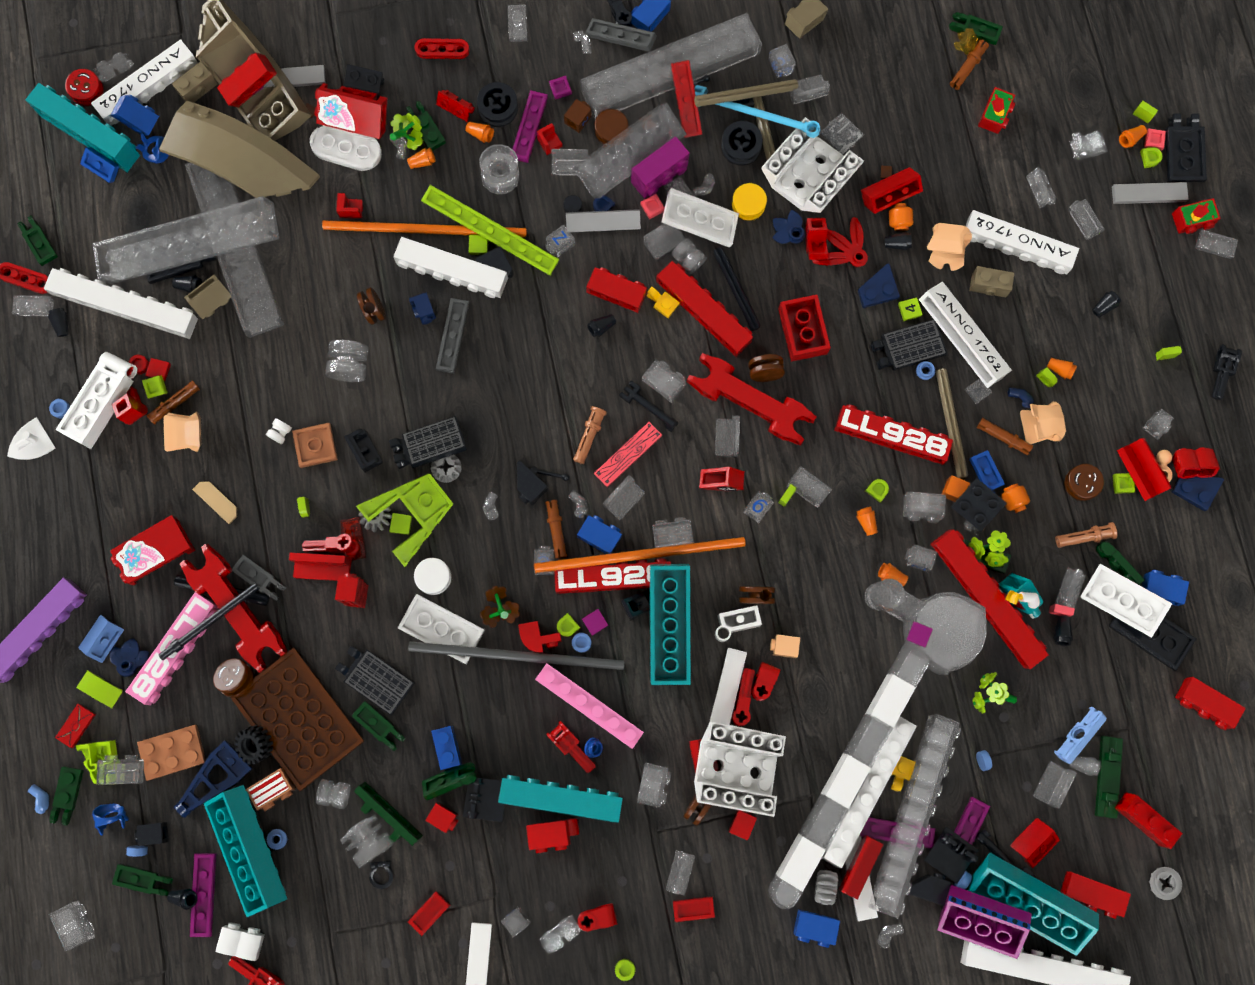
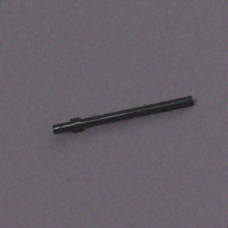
(178, 644)

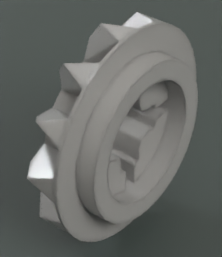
(452, 473)
(1174, 880)

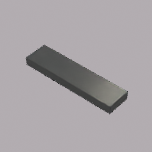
(621, 34)
(452, 335)

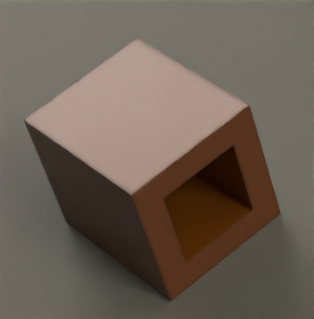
(577, 115)

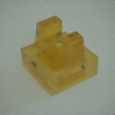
(968, 41)

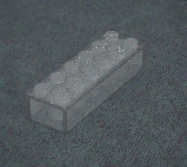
(617, 157)

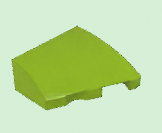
(94, 752)

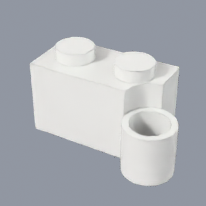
(738, 620)

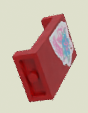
(351, 112)
(151, 549)

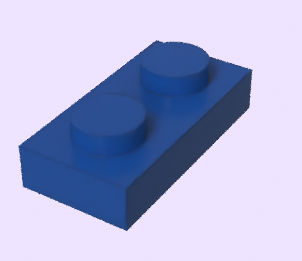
(99, 164)
(987, 470)

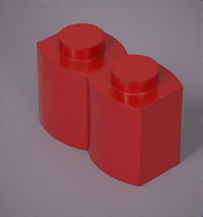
(1195, 463)

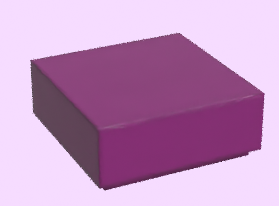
(560, 87)
(595, 622)
(919, 634)

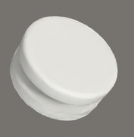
(432, 576)

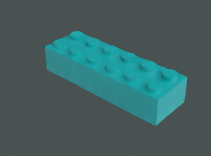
(83, 127)
(670, 624)
(560, 800)
(245, 850)
(1053, 913)

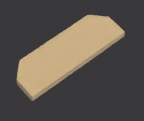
(216, 501)

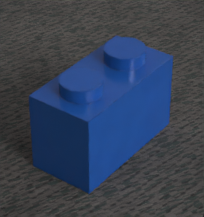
(650, 14)
(134, 115)
(599, 535)
(1170, 588)
(446, 747)
(816, 927)

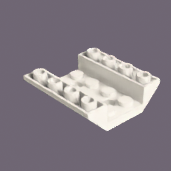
(797, 162)
(738, 752)

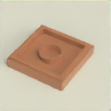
(314, 445)

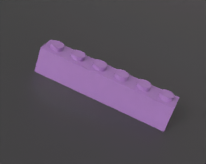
(38, 626)

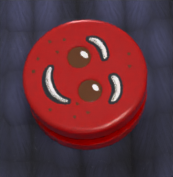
(83, 87)

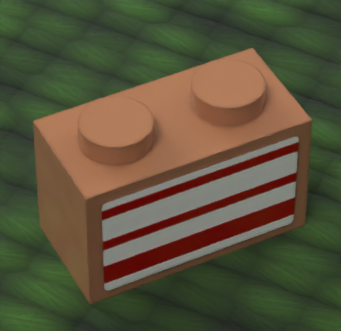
(270, 789)

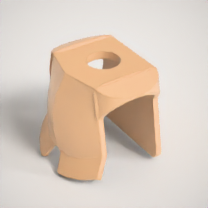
(949, 245)
(1043, 423)
(182, 432)

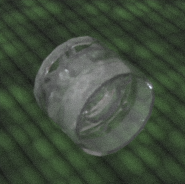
(498, 160)
(346, 361)
(367, 841)

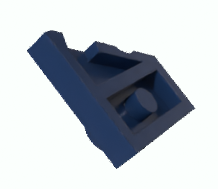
(879, 288)
(1198, 490)

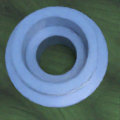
(927, 365)
(283, 839)

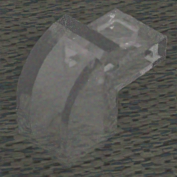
(1088, 145)

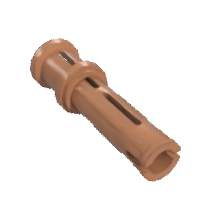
(592, 426)
(1094, 534)

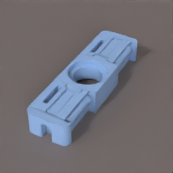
(1073, 746)

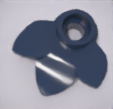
(786, 227)
(128, 654)

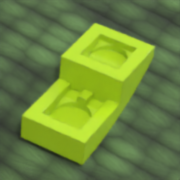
(99, 689)

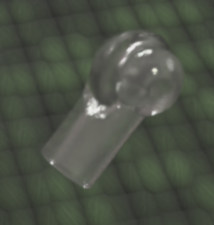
(585, 40)
(401, 145)
(706, 187)
(581, 504)
(489, 508)
(886, 934)

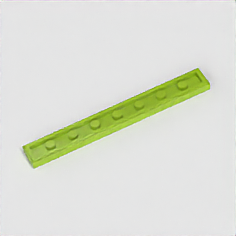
(490, 230)

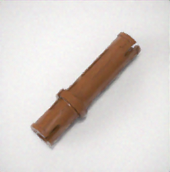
(973, 58)
(173, 402)
(1005, 436)
(554, 520)

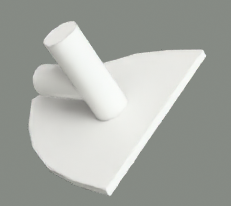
(30, 442)

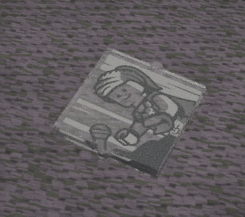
(841, 133)

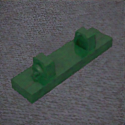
(1109, 777)
(388, 813)

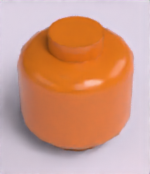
(901, 217)
(1016, 498)

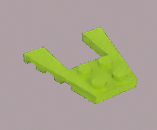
(423, 500)

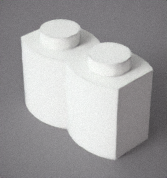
(240, 942)

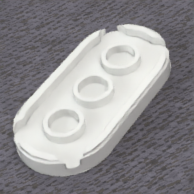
(345, 148)

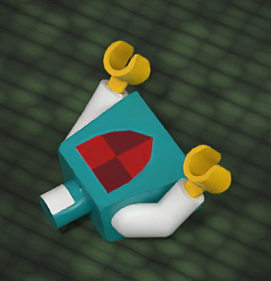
(1022, 594)

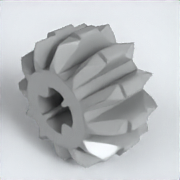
(373, 524)
(826, 887)

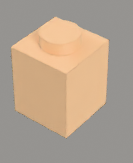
(785, 646)

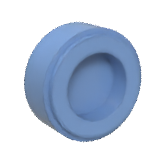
(59, 408)
(581, 642)
(984, 760)
(137, 850)
(964, 881)

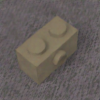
(805, 16)
(194, 83)
(991, 281)
(208, 297)

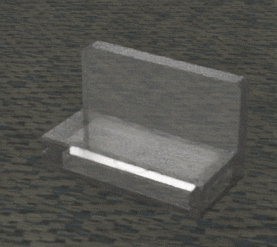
(810, 89)
(565, 159)
(1085, 219)
(663, 240)
(727, 437)
(623, 498)
(1054, 785)

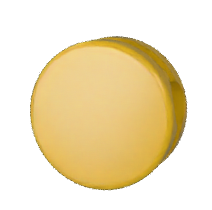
(749, 201)

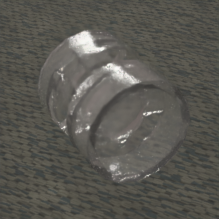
(693, 260)
(331, 793)

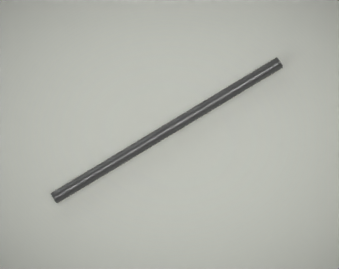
(516, 655)

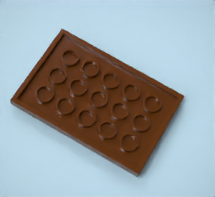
(301, 717)

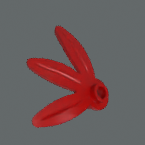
(850, 250)

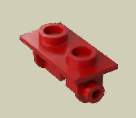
(449, 102)

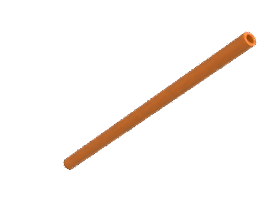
(407, 228)
(639, 555)

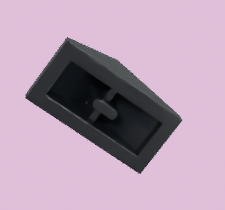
(496, 260)
(637, 605)

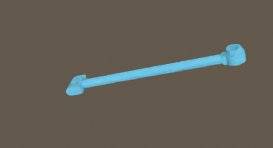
(806, 127)

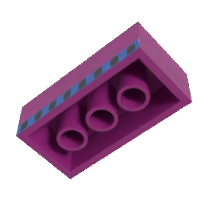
(984, 922)

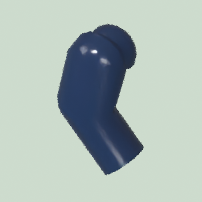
(1023, 395)

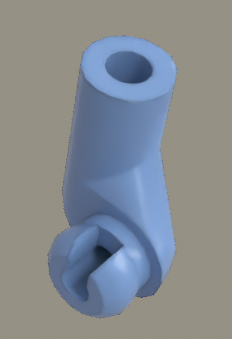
(42, 799)

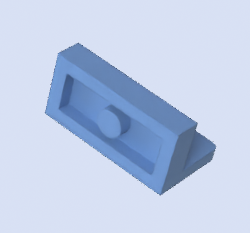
(100, 639)

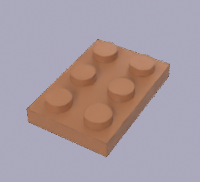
(171, 752)

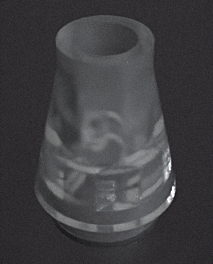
(1086, 765)

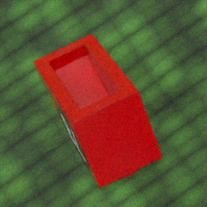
(722, 479)

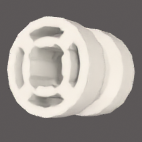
(282, 428)

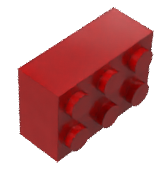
(804, 328)

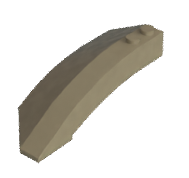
(227, 44)
(235, 152)

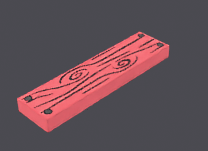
(628, 454)

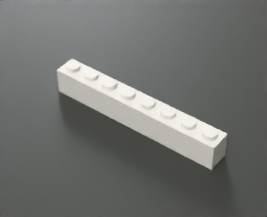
(121, 303)
(868, 794)
(1041, 968)

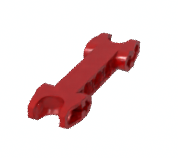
(777, 413)
(253, 634)

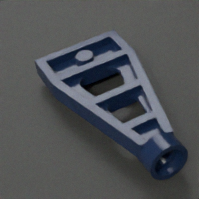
(229, 760)

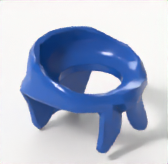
(157, 156)
(102, 810)

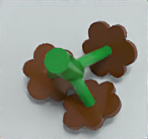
(507, 612)

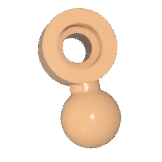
(1163, 458)

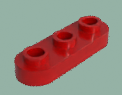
(435, 45)
(18, 274)

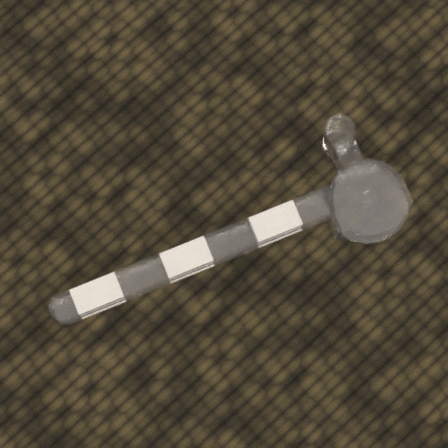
(954, 643)

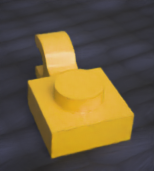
(664, 303)
(902, 772)

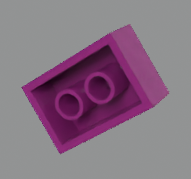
(660, 168)

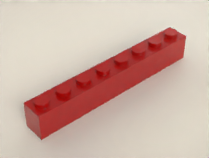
(985, 591)

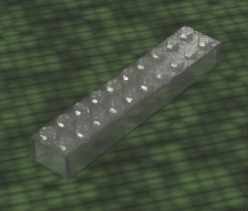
(652, 73)
(186, 240)
(243, 267)
(914, 815)

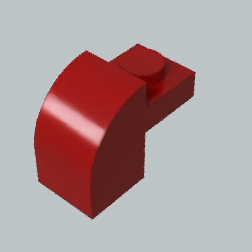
(816, 238)
(129, 407)
(533, 640)

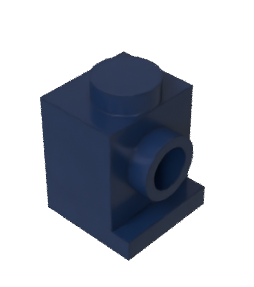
(422, 308)

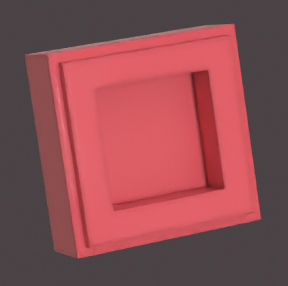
(1155, 138)
(652, 206)
(1061, 610)

